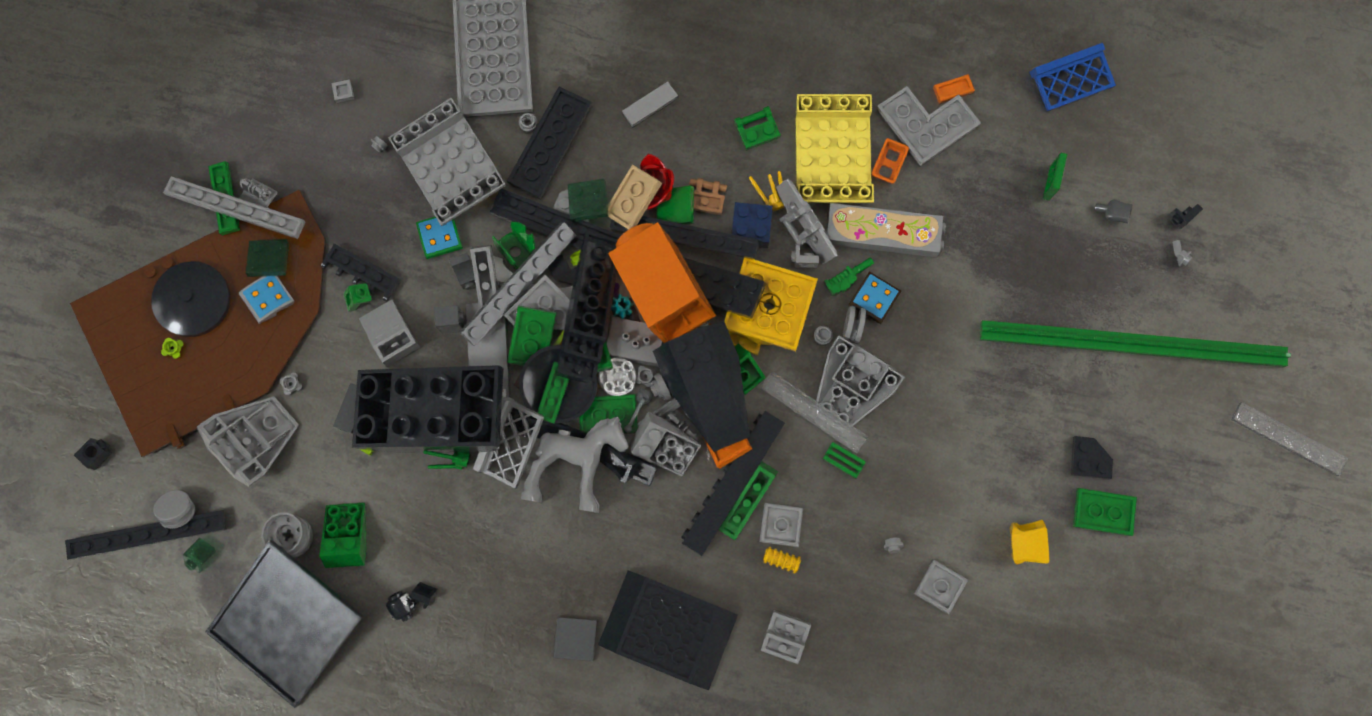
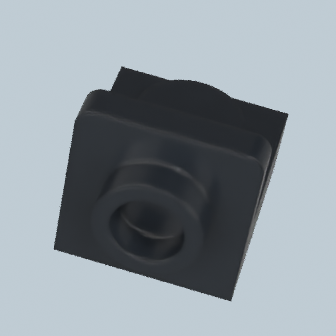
(1181, 219)

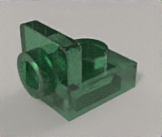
(198, 555)

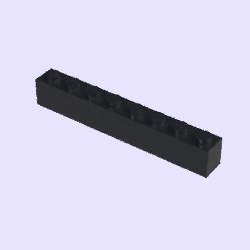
(732, 485)

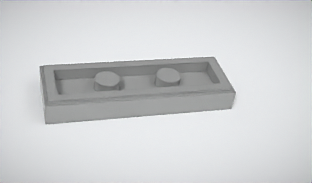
(650, 104)

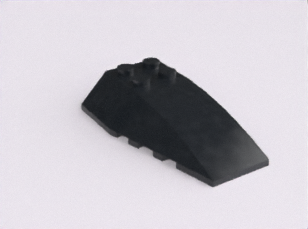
(707, 383)

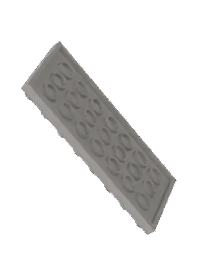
(492, 57)

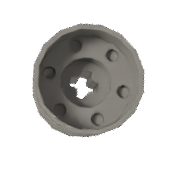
(282, 525)

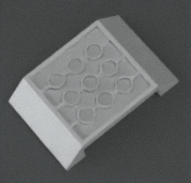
(447, 161)

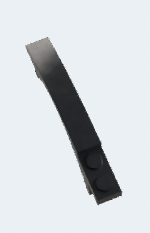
(621, 463)

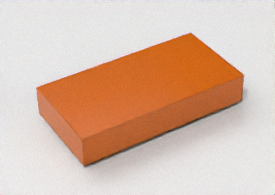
(948, 90)

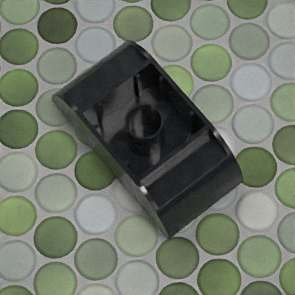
(429, 409)

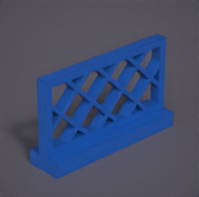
(1069, 61)

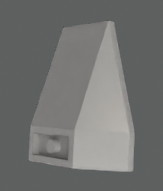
(855, 381)

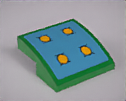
(438, 239)

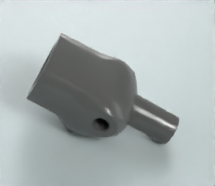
(1115, 211)

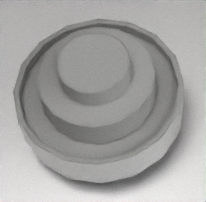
(659, 387)

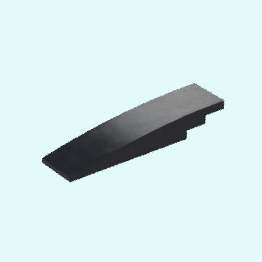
(588, 310)

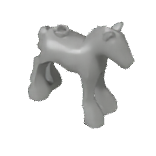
(579, 452)

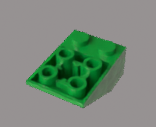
(344, 535)

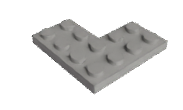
(925, 132)

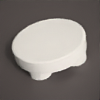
(618, 379)

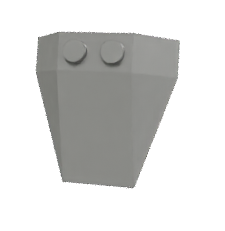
(248, 437)

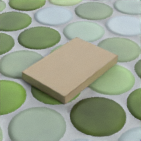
(632, 197)

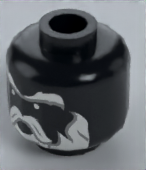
(400, 606)

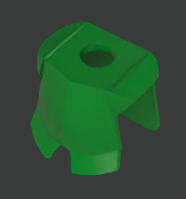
(516, 238)

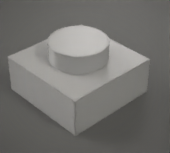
(343, 91)

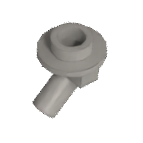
(1183, 257)

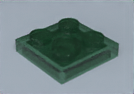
(587, 200)
(267, 258)

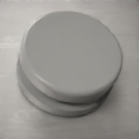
(854, 326)
(174, 509)

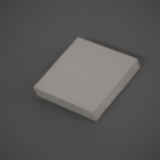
(781, 525)
(941, 586)

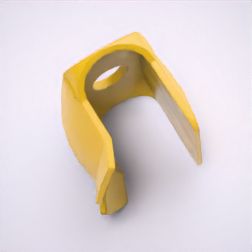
(1029, 542)

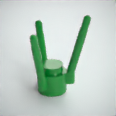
(460, 459)

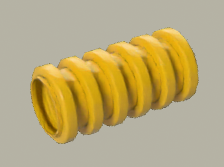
(782, 559)

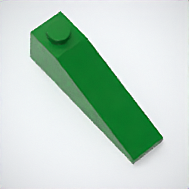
(748, 500)

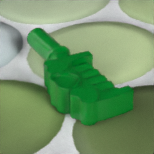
(847, 278)

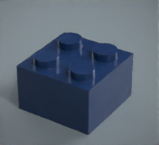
(753, 222)

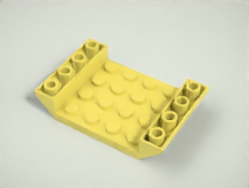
(834, 148)

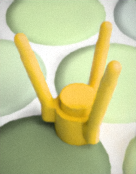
(774, 199)

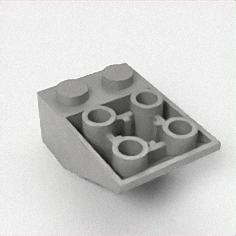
(389, 333)
(664, 444)

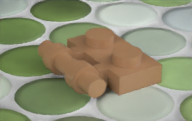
(708, 202)

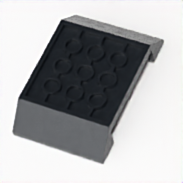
(668, 630)

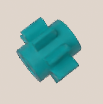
(624, 303)

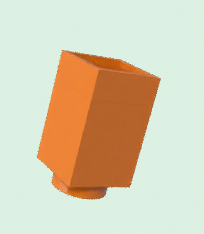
(660, 282)

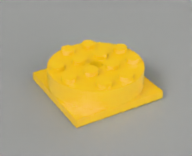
(791, 298)

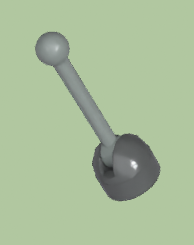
(643, 397)

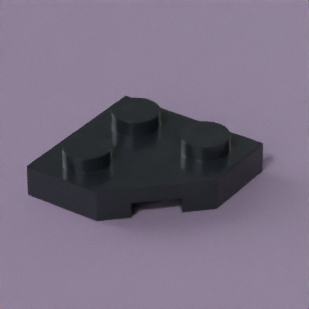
(1090, 459)

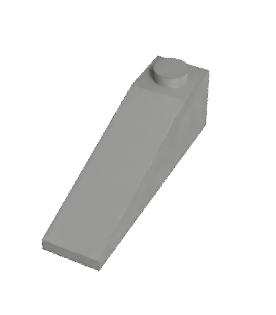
(484, 273)

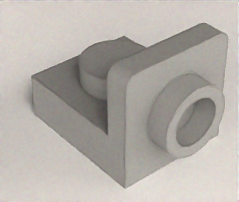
(806, 260)

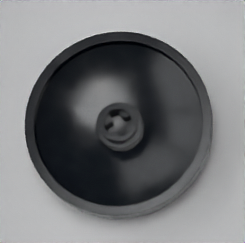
(191, 299)
(534, 378)

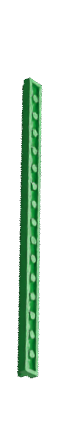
(1134, 343)

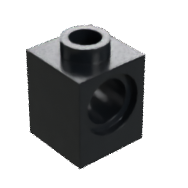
(84, 454)

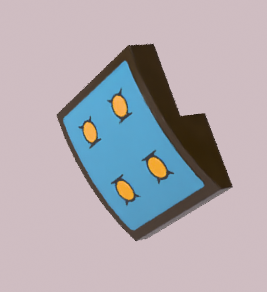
(875, 296)

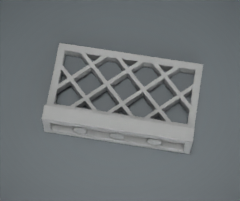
(485, 459)

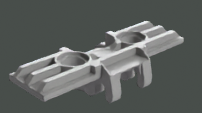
(822, 247)

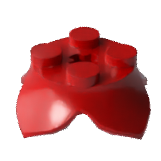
(654, 167)

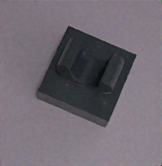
(423, 593)

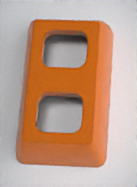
(890, 144)

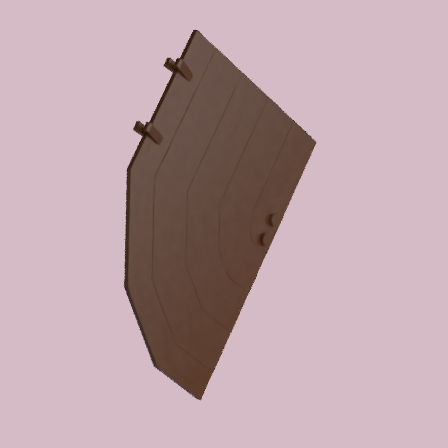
(217, 370)

